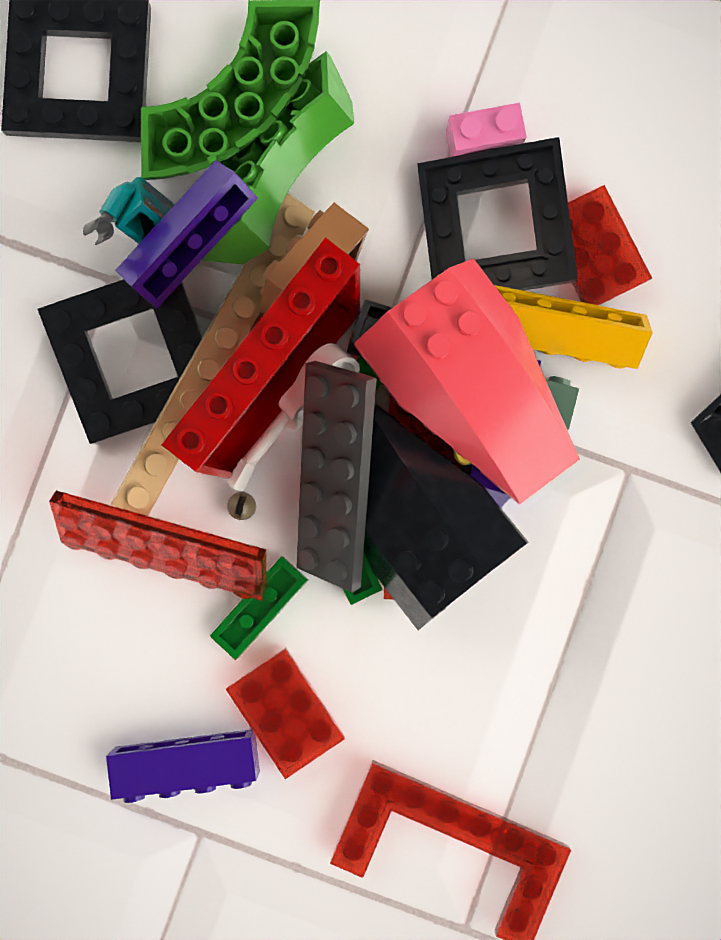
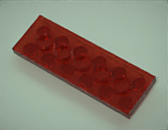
(160, 545)

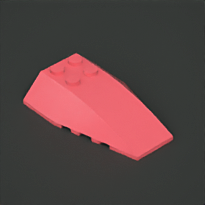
(472, 379)

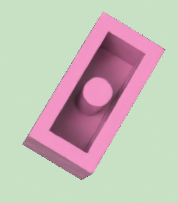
(485, 129)

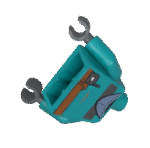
(133, 207)

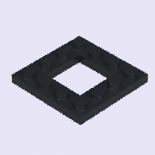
(24, 108)
(532, 163)
(67, 330)

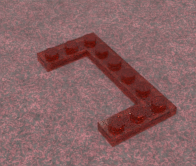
(536, 854)

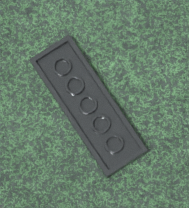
(335, 473)

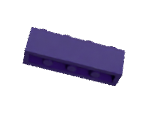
(186, 233)
(183, 765)

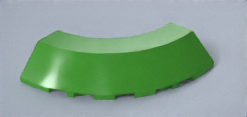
(240, 99)
(280, 154)

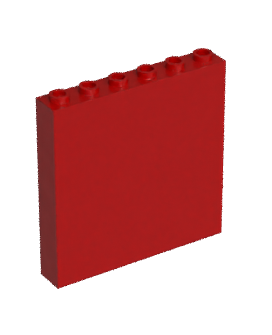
(245, 393)

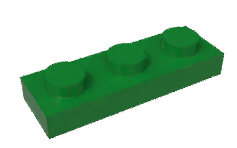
(252, 615)

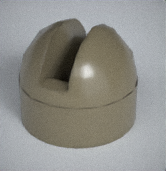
(248, 508)

